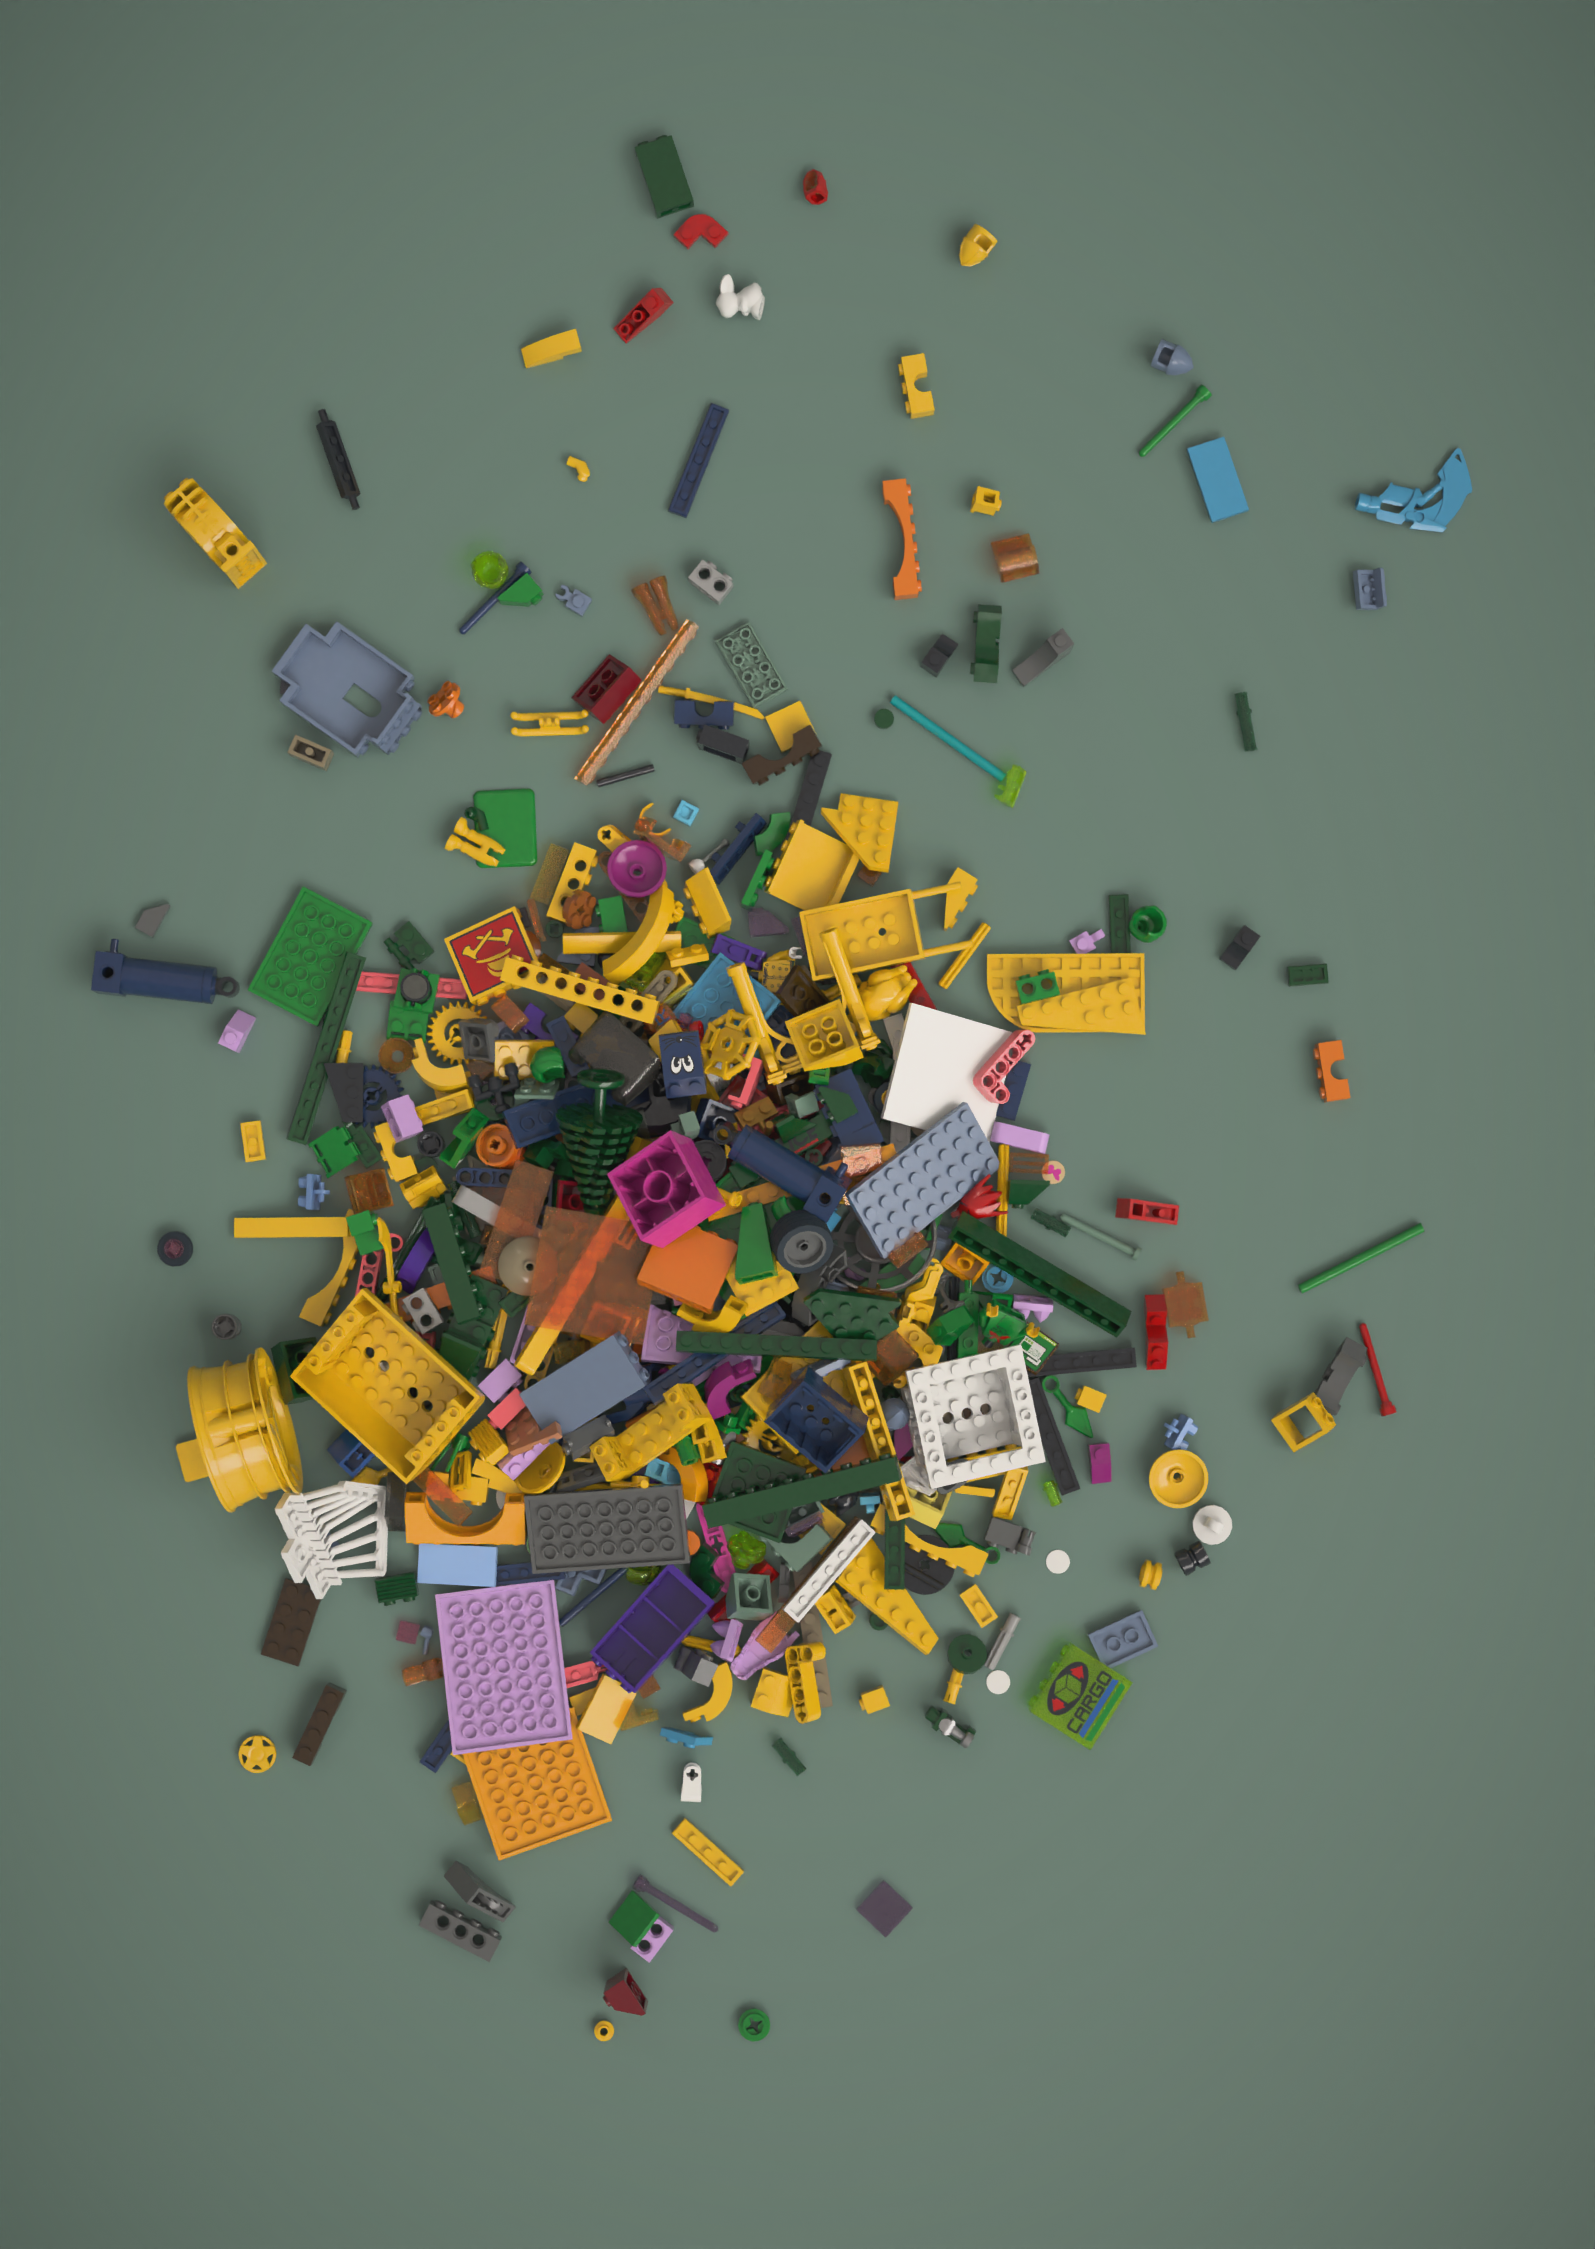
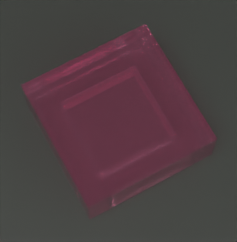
(408, 1632)

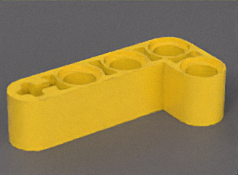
(802, 1679)

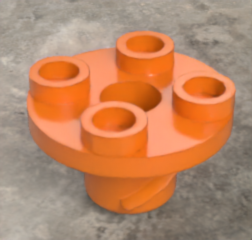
(446, 701)

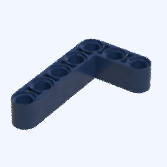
(495, 1174)

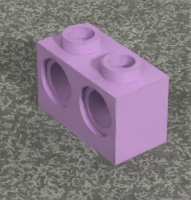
(655, 1939)

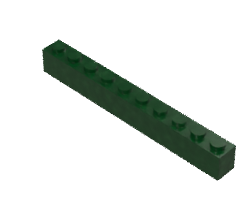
(1039, 1274)
(801, 1491)

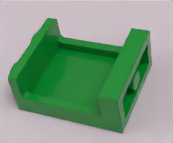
(466, 1137)

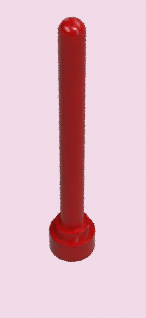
(1386, 1406)

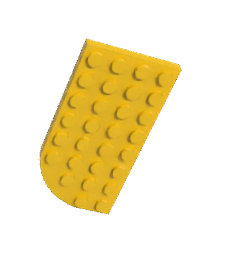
(1072, 974)

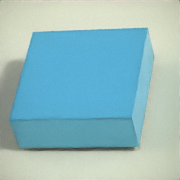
(686, 813)

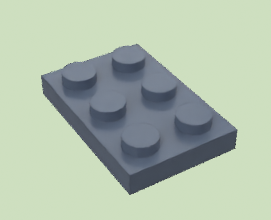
(1123, 1639)

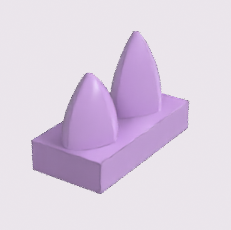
(1039, 1305)
(731, 1632)

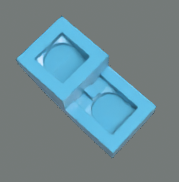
(662, 1472)

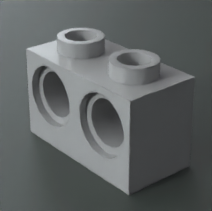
(707, 585)
(428, 1307)

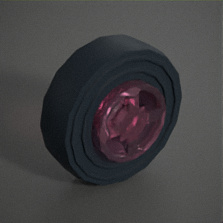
(168, 1250)

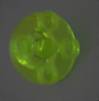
(745, 1550)

